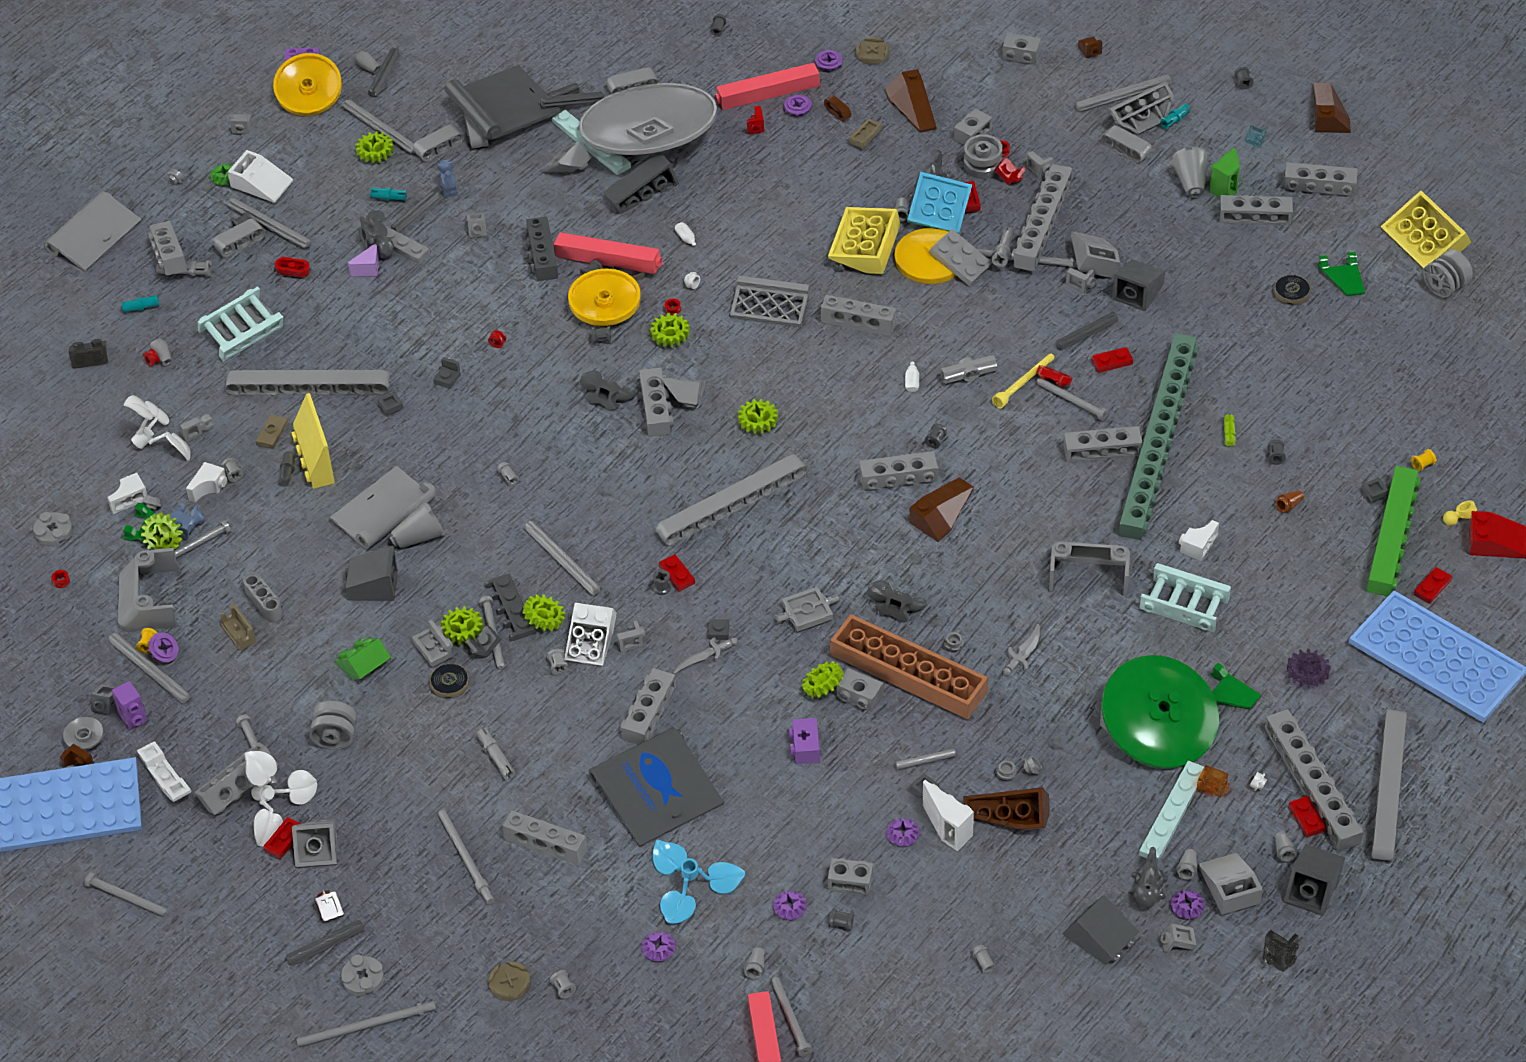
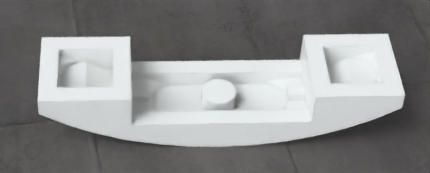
(162, 772)

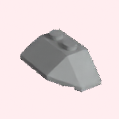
(1144, 109)

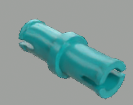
(1175, 116)
(388, 194)
(140, 303)

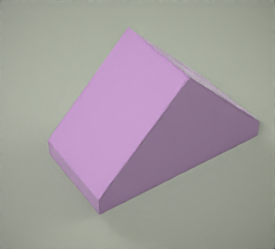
(365, 263)

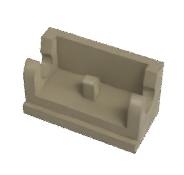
(238, 628)

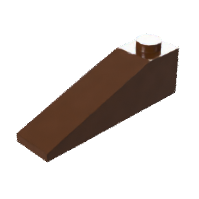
(910, 96)
(1328, 110)
(939, 509)
(1016, 809)

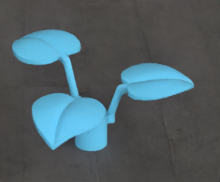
(671, 857)

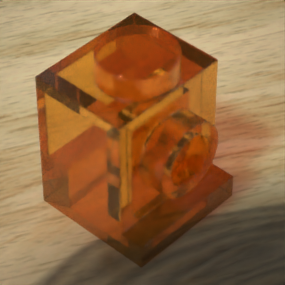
(1213, 781)

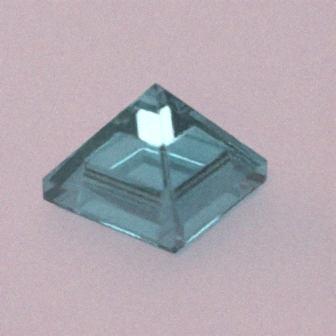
(1255, 136)

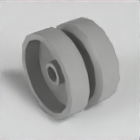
(982, 156)
(333, 725)

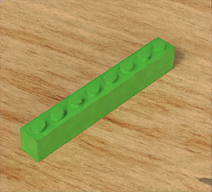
(1392, 531)

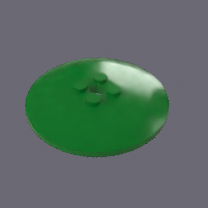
(1146, 732)

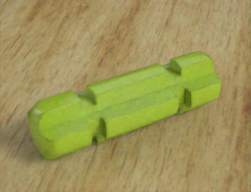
(1229, 429)

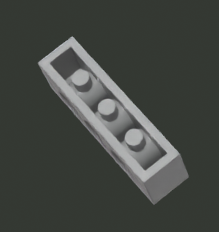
(1320, 179)
(1256, 209)
(166, 248)
(858, 315)
(655, 402)
(1102, 444)
(898, 470)
(648, 706)
(225, 780)
(545, 837)

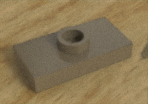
(865, 133)
(271, 431)

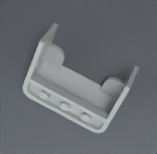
(1090, 554)
(137, 610)

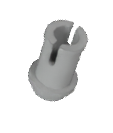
(505, 470)
(984, 959)

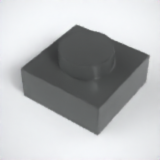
(390, 403)
(1375, 489)
(719, 629)
(917, 785)

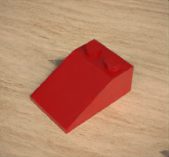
(1496, 536)

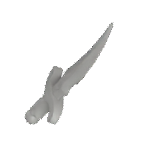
(714, 649)
(1023, 652)

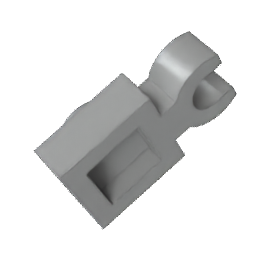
(194, 427)

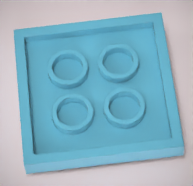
(939, 202)

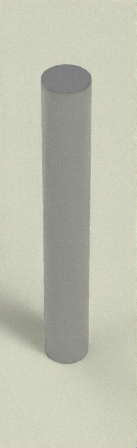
(925, 759)

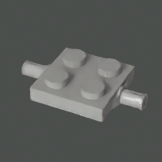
(807, 608)

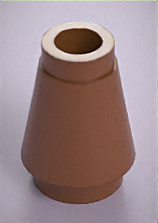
(1288, 501)

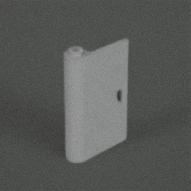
(93, 231)
(382, 507)

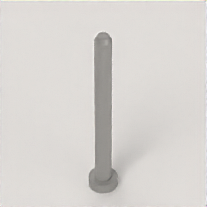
(1101, 413)
(224, 527)
(486, 603)
(244, 722)
(91, 880)
(804, 1048)

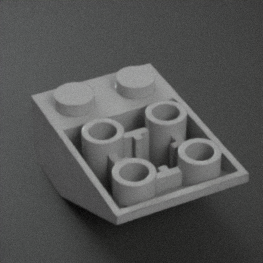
(1095, 254)
(1231, 883)

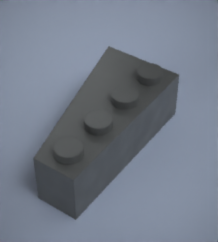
(641, 183)

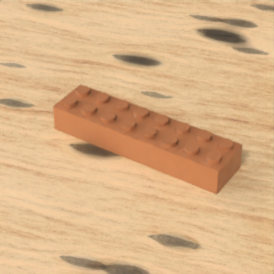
(909, 666)

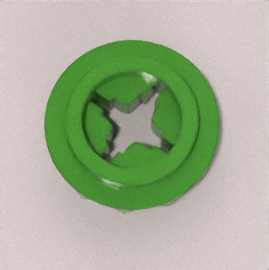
(217, 177)

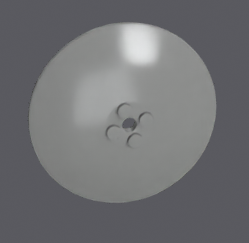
(648, 118)

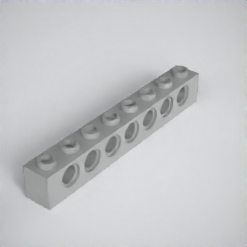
(1042, 217)
(1313, 779)

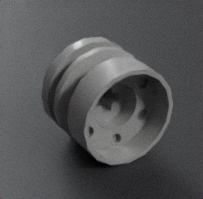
(1447, 273)

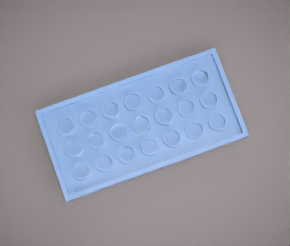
(1438, 656)
(69, 804)

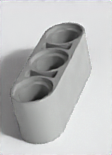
(631, 79)
(476, 136)
(438, 143)
(1126, 144)
(238, 237)
(262, 597)

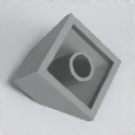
(568, 159)
(686, 390)
(315, 843)

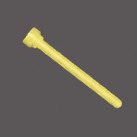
(1001, 398)

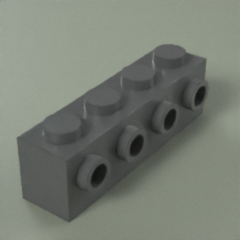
(541, 248)

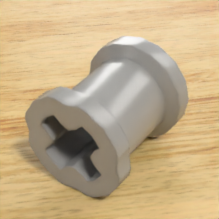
(231, 467)
(557, 661)
(562, 983)

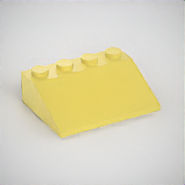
(1425, 230)
(865, 238)
(312, 445)

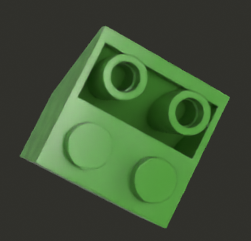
(1225, 174)
(363, 657)

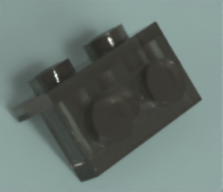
(88, 354)
(1279, 951)

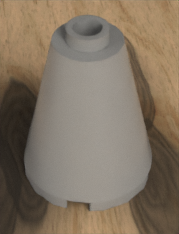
(1191, 170)
(417, 527)

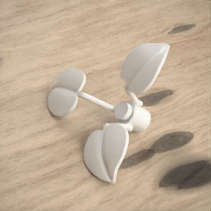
(144, 435)
(259, 769)

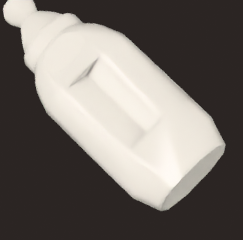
(685, 233)
(912, 378)

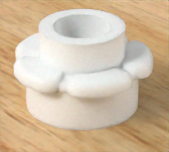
(692, 280)
(1258, 781)

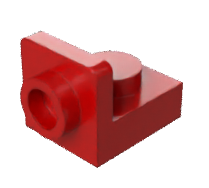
(756, 124)
(1009, 172)

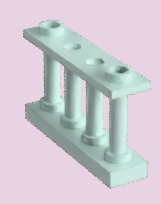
(242, 339)
(1191, 583)

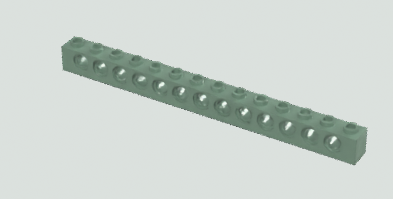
(1158, 437)

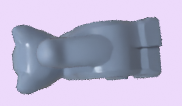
(447, 178)
(187, 521)

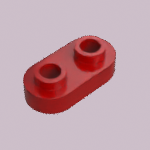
(292, 267)
(1048, 373)

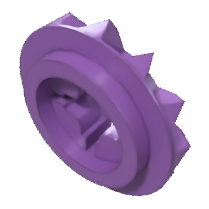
(834, 57)
(799, 100)
(166, 641)
(911, 832)
(782, 908)
(1182, 909)
(664, 951)

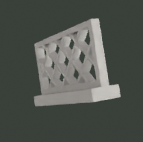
(772, 290)

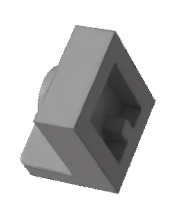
(241, 123)
(1037, 165)
(476, 225)
(1079, 280)
(631, 639)
(1178, 936)

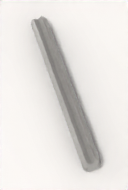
(1121, 93)
(379, 125)
(270, 223)
(543, 539)
(147, 666)

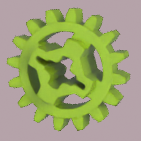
(374, 147)
(670, 330)
(758, 416)
(163, 530)
(543, 612)
(461, 625)
(822, 679)

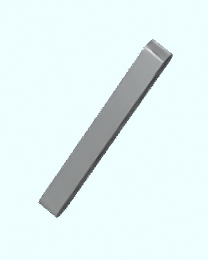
(307, 381)
(731, 499)
(1389, 785)

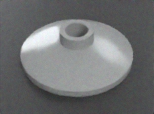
(83, 732)

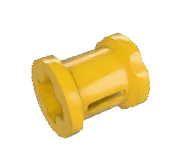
(1423, 460)
(143, 645)

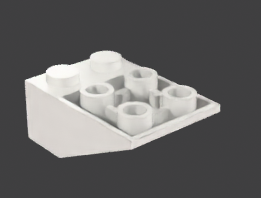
(258, 177)
(590, 634)
(949, 817)

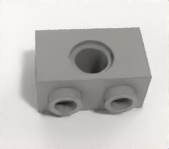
(1021, 48)
(972, 125)
(860, 690)

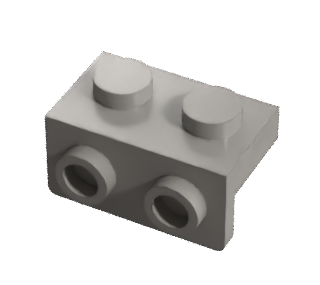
(433, 644)

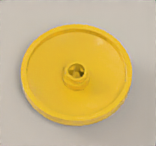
(307, 84)
(916, 262)
(604, 297)

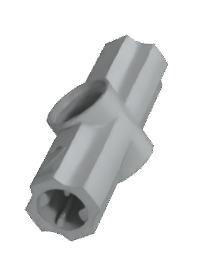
(968, 369)

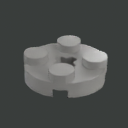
(49, 520)
(357, 966)

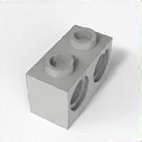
(849, 879)

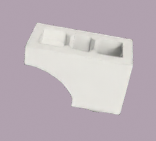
(207, 480)
(128, 494)
(1198, 541)

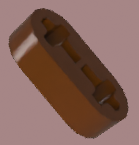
(837, 108)

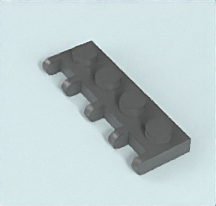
(511, 605)

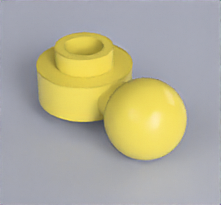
(1463, 510)

